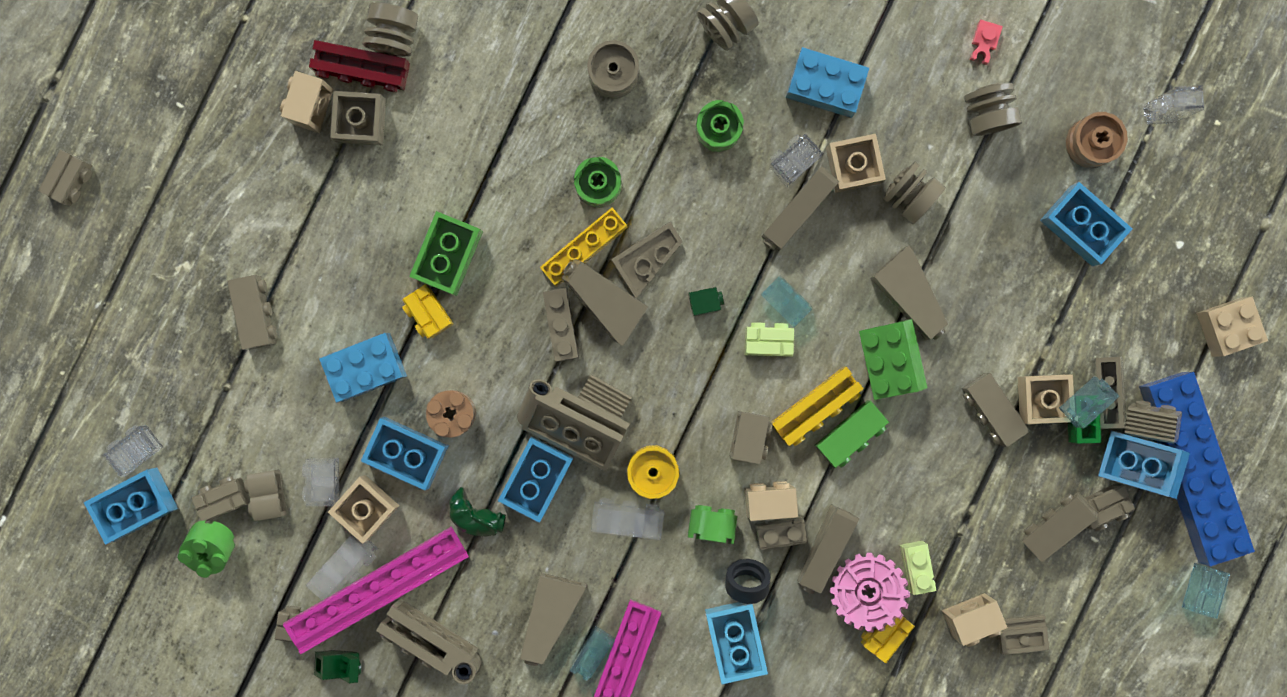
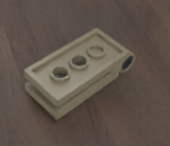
(571, 423)
(430, 642)

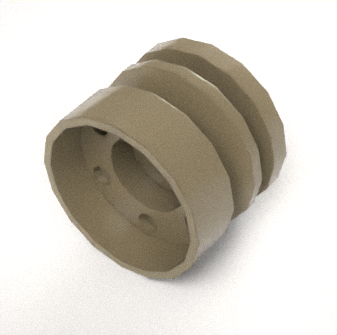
(724, 21)
(390, 24)
(992, 108)
(914, 192)

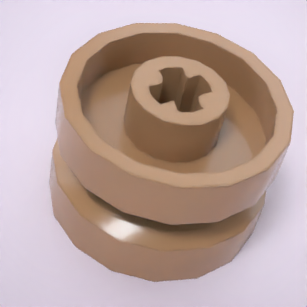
(1096, 140)

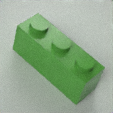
(852, 434)

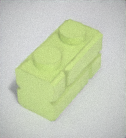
(769, 341)
(918, 567)

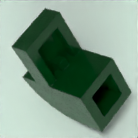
(337, 664)

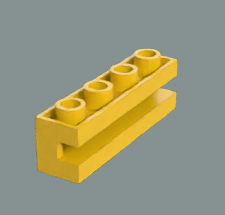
(585, 245)
(816, 406)

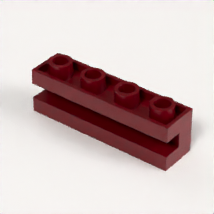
(359, 65)

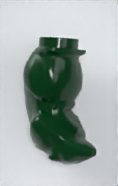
(474, 521)

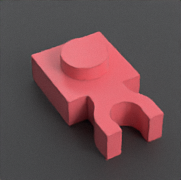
(985, 38)

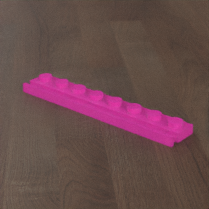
(375, 590)
(628, 651)

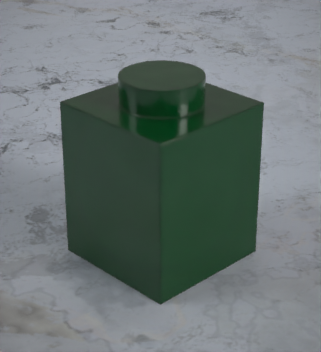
(705, 301)

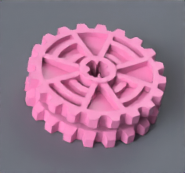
(860, 608)

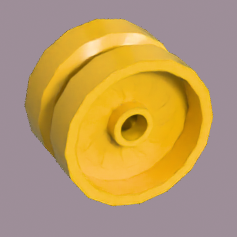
(666, 477)

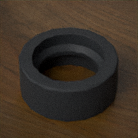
(745, 594)

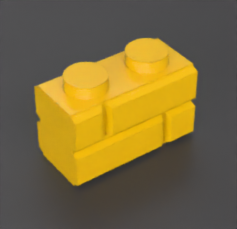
(427, 312)
(886, 642)

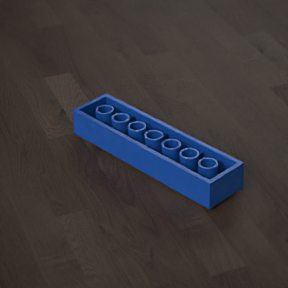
(1206, 489)

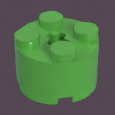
(723, 113)
(597, 168)
(712, 525)
(207, 548)

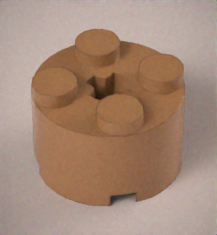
(444, 425)

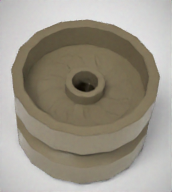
(616, 55)

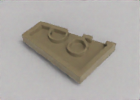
(645, 258)

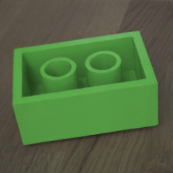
(446, 253)
(893, 359)

